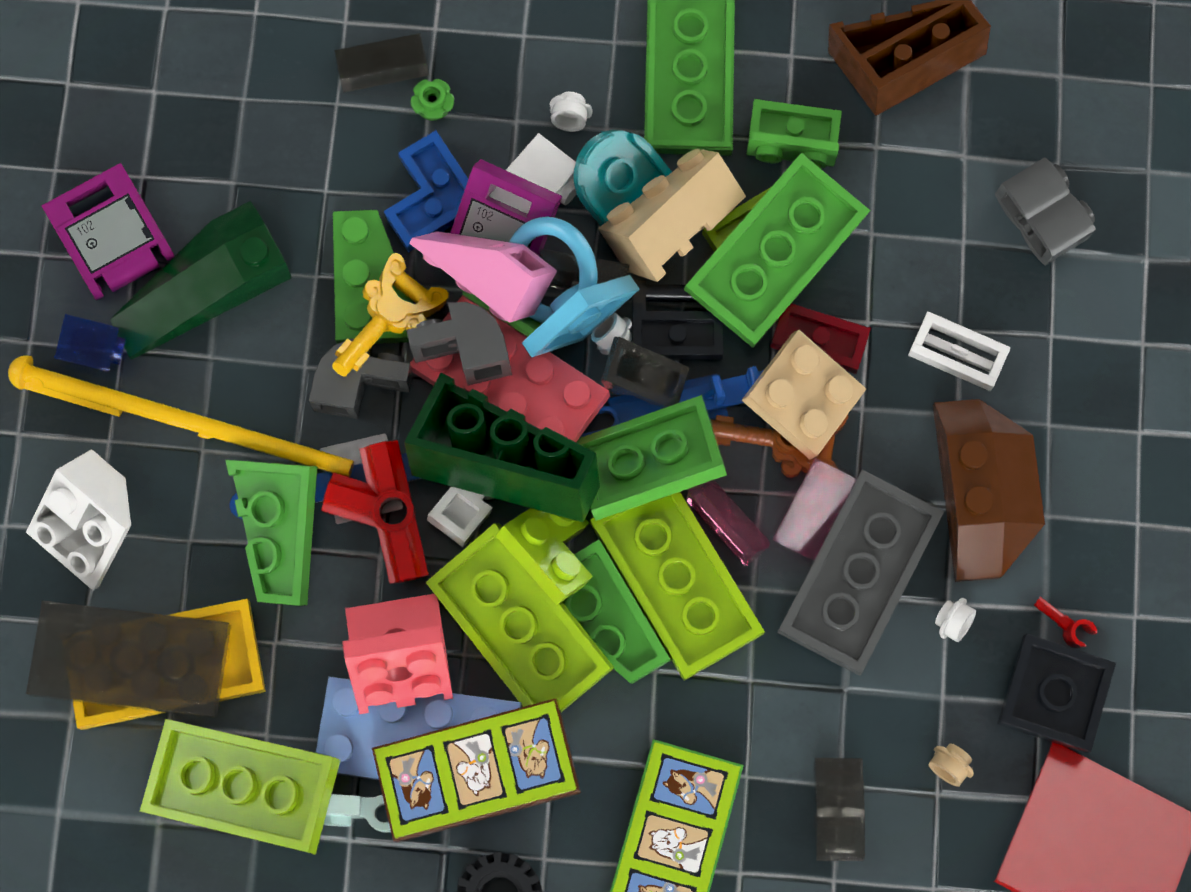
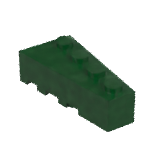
(499, 454)

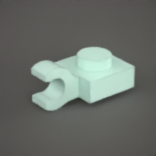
(345, 807)

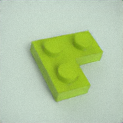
(539, 546)

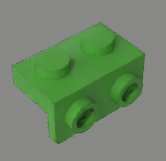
(786, 130)

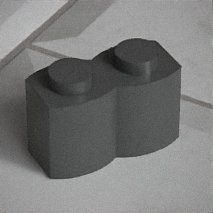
(1046, 210)

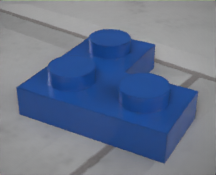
(440, 192)

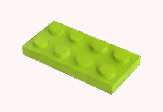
(679, 582)
(516, 625)
(240, 786)

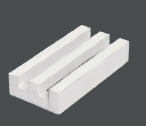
(951, 366)

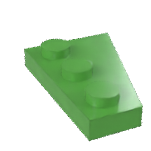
(278, 524)
(615, 618)

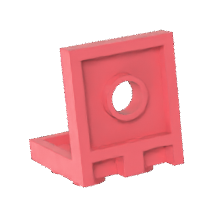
(396, 652)

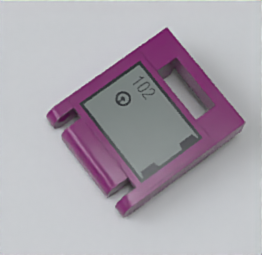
(495, 220)
(110, 237)

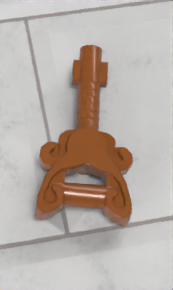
(782, 450)

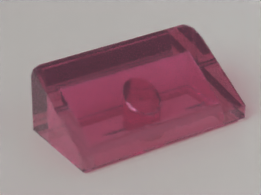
(814, 509)
(727, 521)

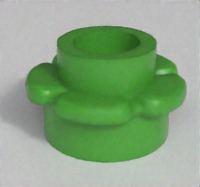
(432, 110)

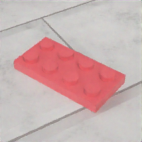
(539, 388)

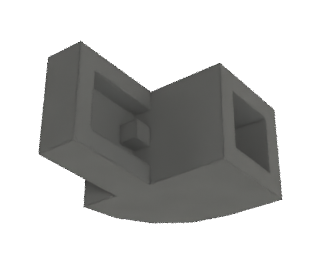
(471, 334)
(344, 394)

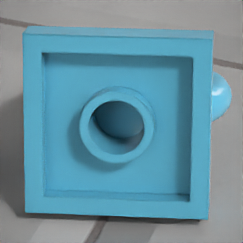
(581, 307)

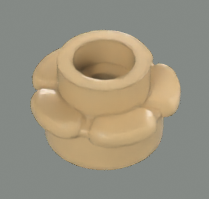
(951, 764)

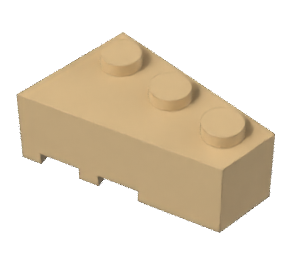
(672, 213)

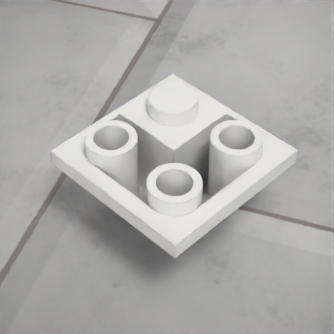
(83, 517)

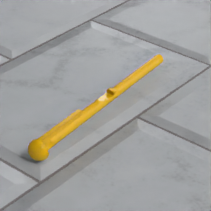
(26, 376)

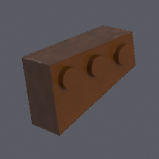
(908, 50)

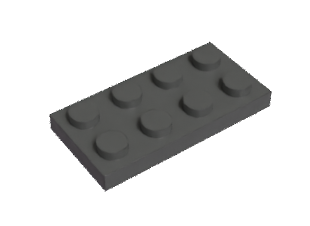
(860, 572)

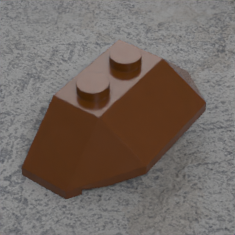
(987, 487)

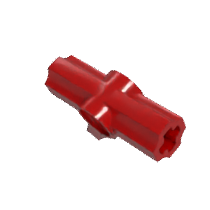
(364, 504)

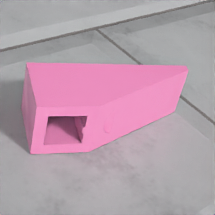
(497, 272)

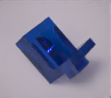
(89, 343)

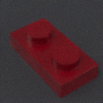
(836, 337)

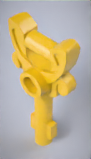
(389, 312)

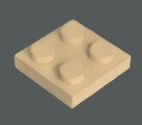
(804, 394)

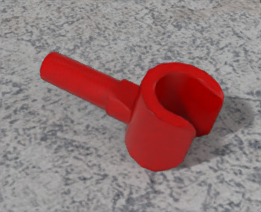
(1066, 623)

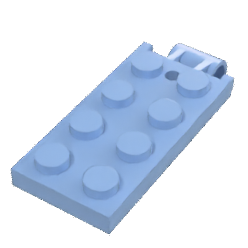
(353, 735)

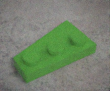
(359, 256)

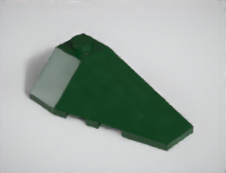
(213, 273)

